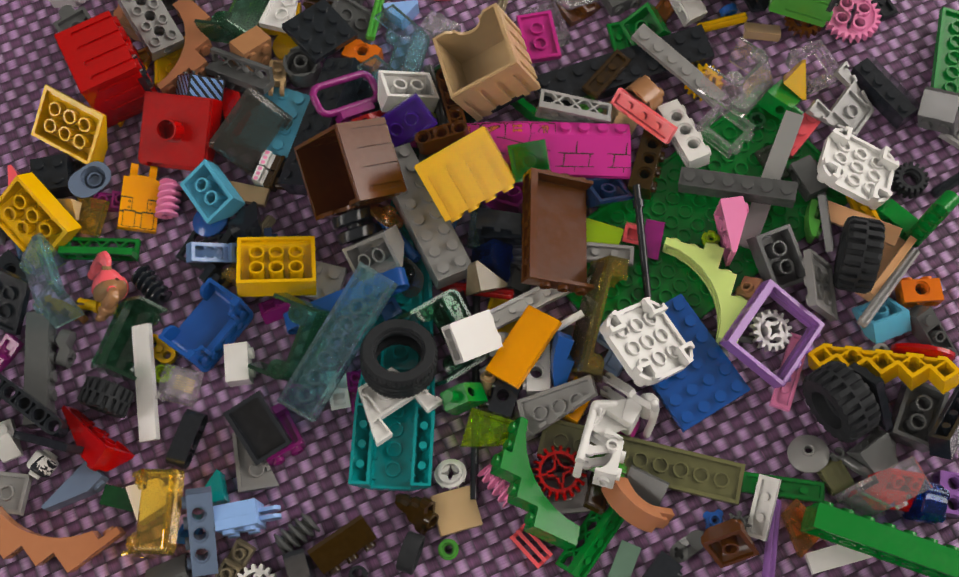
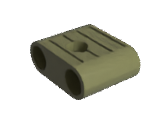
(835, 477)

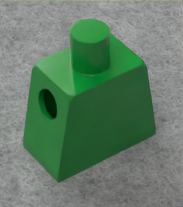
(779, 99)
(458, 398)

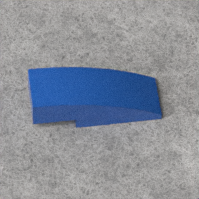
(560, 360)

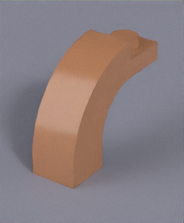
(634, 508)

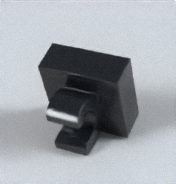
(212, 272)

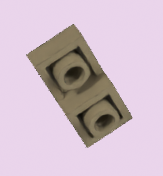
(237, 559)

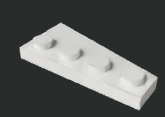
(277, 13)

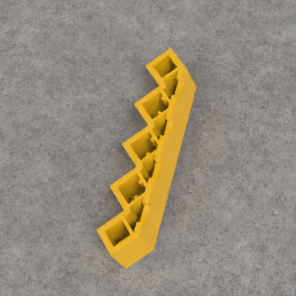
(909, 367)

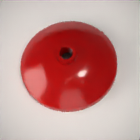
(927, 350)

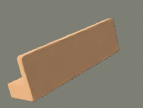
(890, 260)

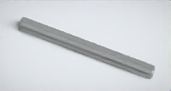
(887, 288)

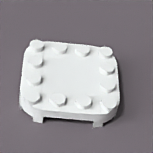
(856, 168)
(646, 342)

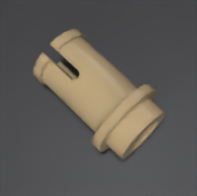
(487, 381)

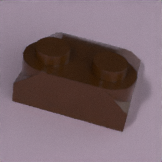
(728, 543)

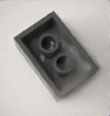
(778, 256)
(916, 414)

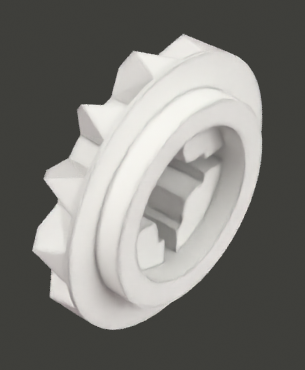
(443, 469)

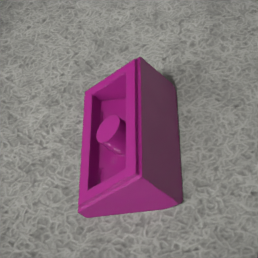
(273, 310)

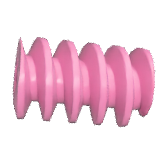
(168, 199)
(500, 485)

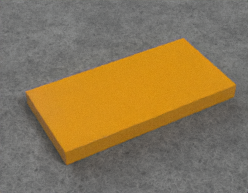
(523, 346)

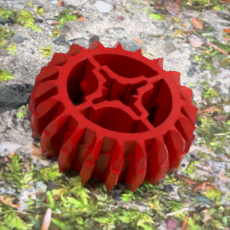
(549, 475)

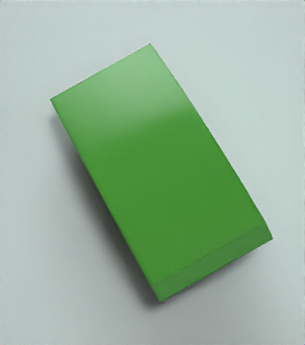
(811, 223)

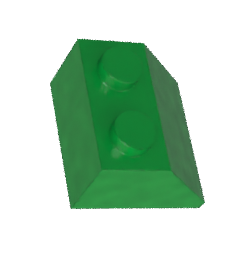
(649, 16)

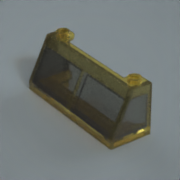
(603, 274)

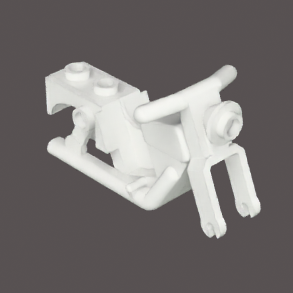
(603, 424)

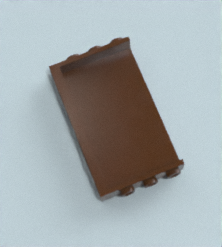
(554, 231)

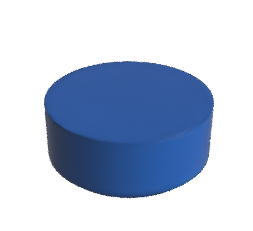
(728, 9)

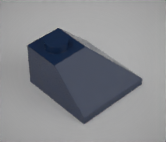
(606, 192)

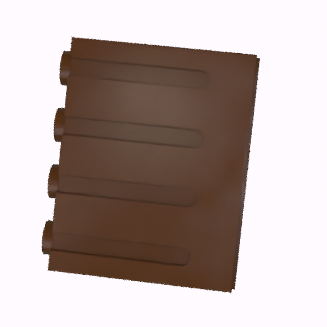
(350, 167)

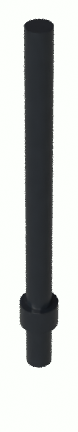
(638, 205)

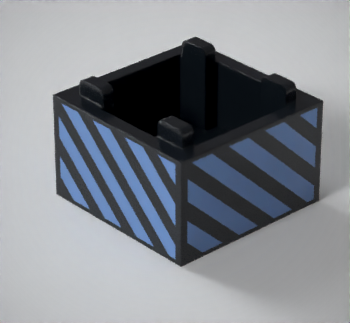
(200, 86)

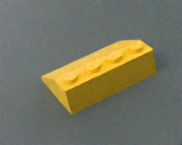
(71, 126)
(31, 209)
(275, 266)

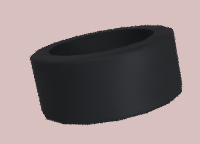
(410, 552)

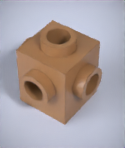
(748, 287)

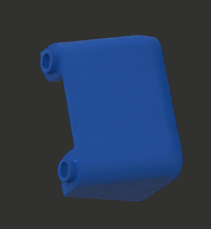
(213, 323)

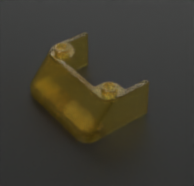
(157, 513)

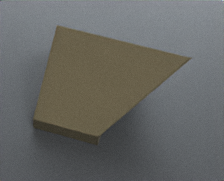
(482, 279)

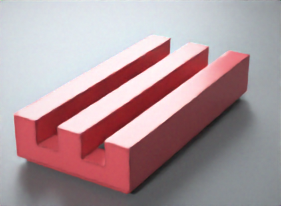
(543, 559)

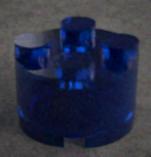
(929, 506)

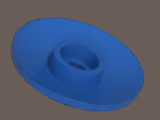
(207, 230)

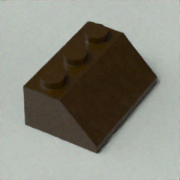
(343, 546)

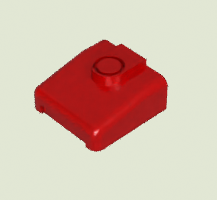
(177, 130)

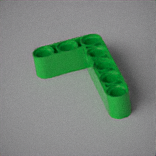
(920, 229)

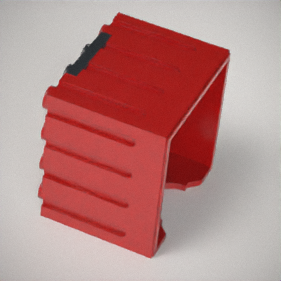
(106, 67)

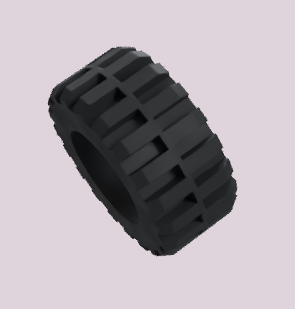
(859, 254)
(841, 401)

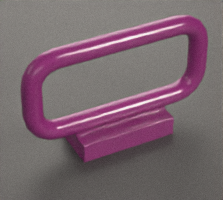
(349, 111)

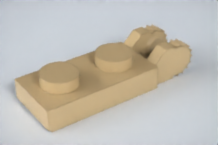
(279, 75)

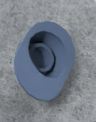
(89, 179)

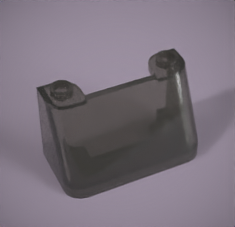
(249, 130)

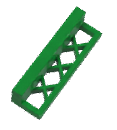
(85, 252)
(595, 542)

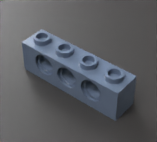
(207, 563)

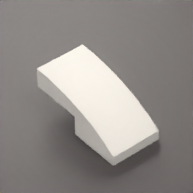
(340, 398)

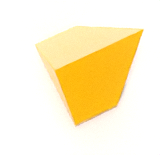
(796, 79)

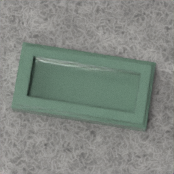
(624, 560)

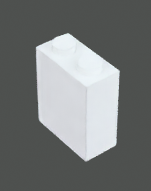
(472, 337)

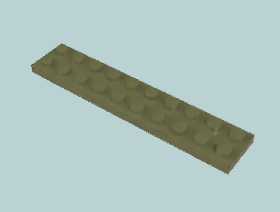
(683, 469)

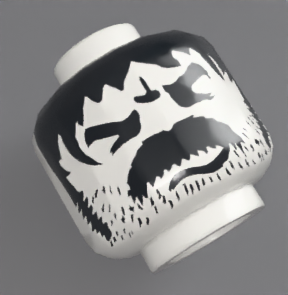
(42, 464)

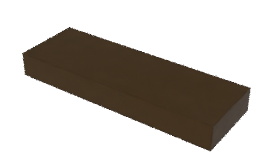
(606, 74)

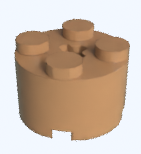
(646, 92)

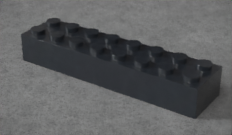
(313, 123)

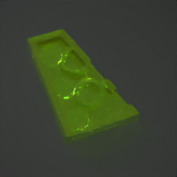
(485, 429)

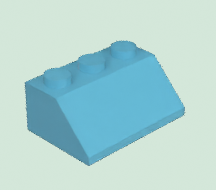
(212, 192)

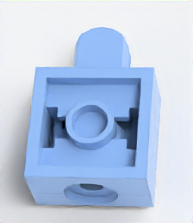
(243, 517)

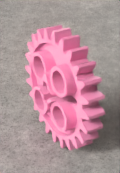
(863, 24)

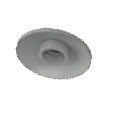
(808, 462)

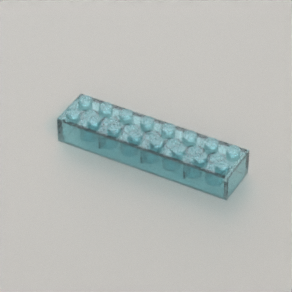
(337, 342)

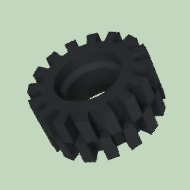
(913, 171)

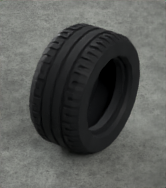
(404, 333)

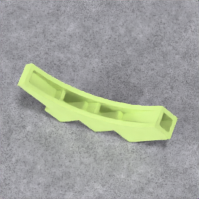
(718, 281)

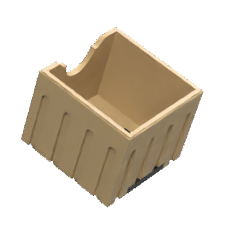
(486, 64)

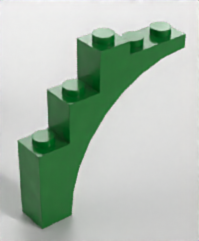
(524, 492)

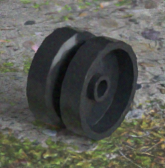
(354, 222)

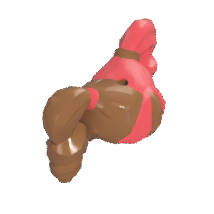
(107, 285)

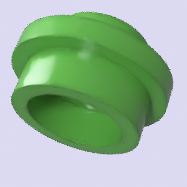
(441, 549)

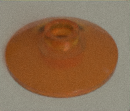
(386, 215)

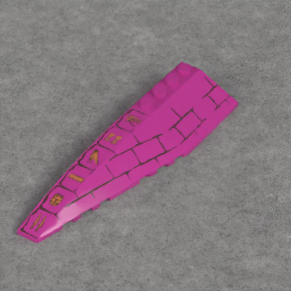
(572, 147)

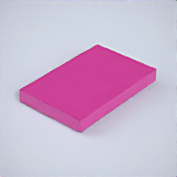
(539, 36)

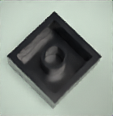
(54, 173)

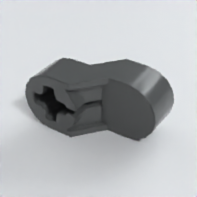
(65, 342)
(681, 552)

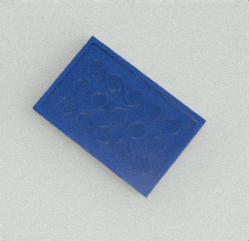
(707, 381)

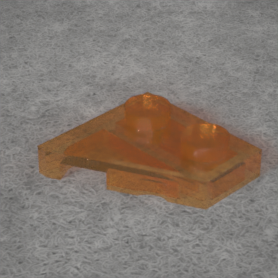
(792, 518)

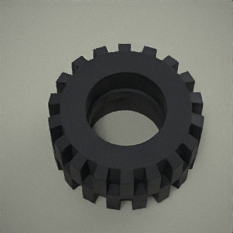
(105, 397)

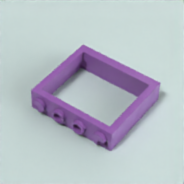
(802, 348)

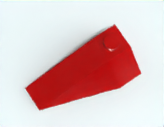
(99, 450)

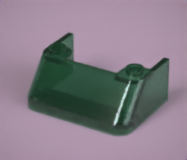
(232, 23)
(444, 310)
(310, 319)
(116, 348)

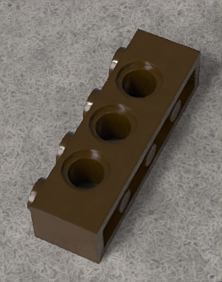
(647, 165)

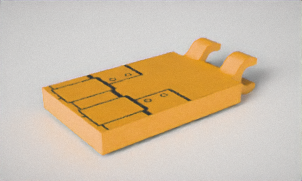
(139, 201)

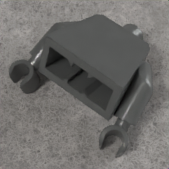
(870, 455)

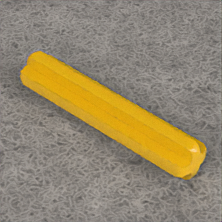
(724, 21)

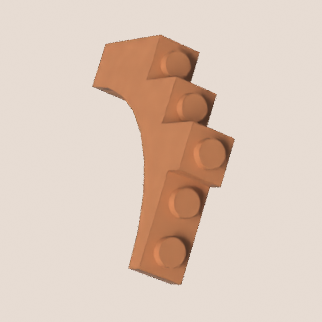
(194, 49)

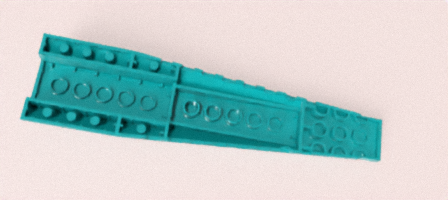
(407, 457)

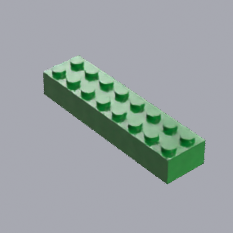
(881, 540)

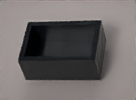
(257, 427)

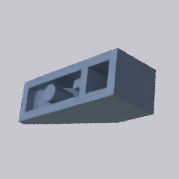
(77, 487)

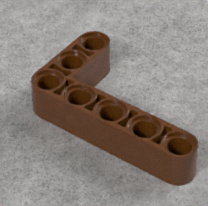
(441, 136)

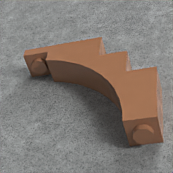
(70, 551)

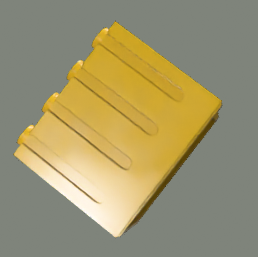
(465, 174)

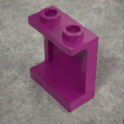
(298, 443)

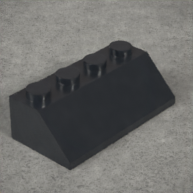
(885, 92)

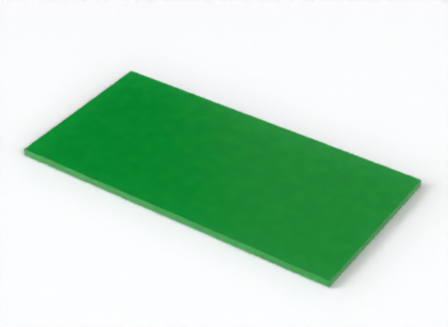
(692, 215)

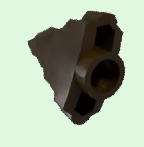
(418, 511)

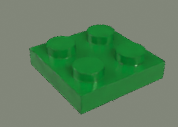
(528, 155)

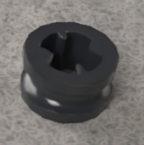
(356, 568)

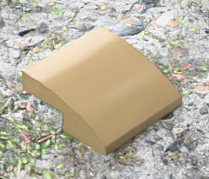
(456, 511)

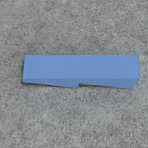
(211, 252)

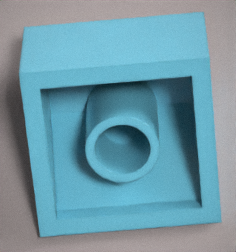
(888, 322)

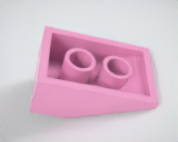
(729, 221)

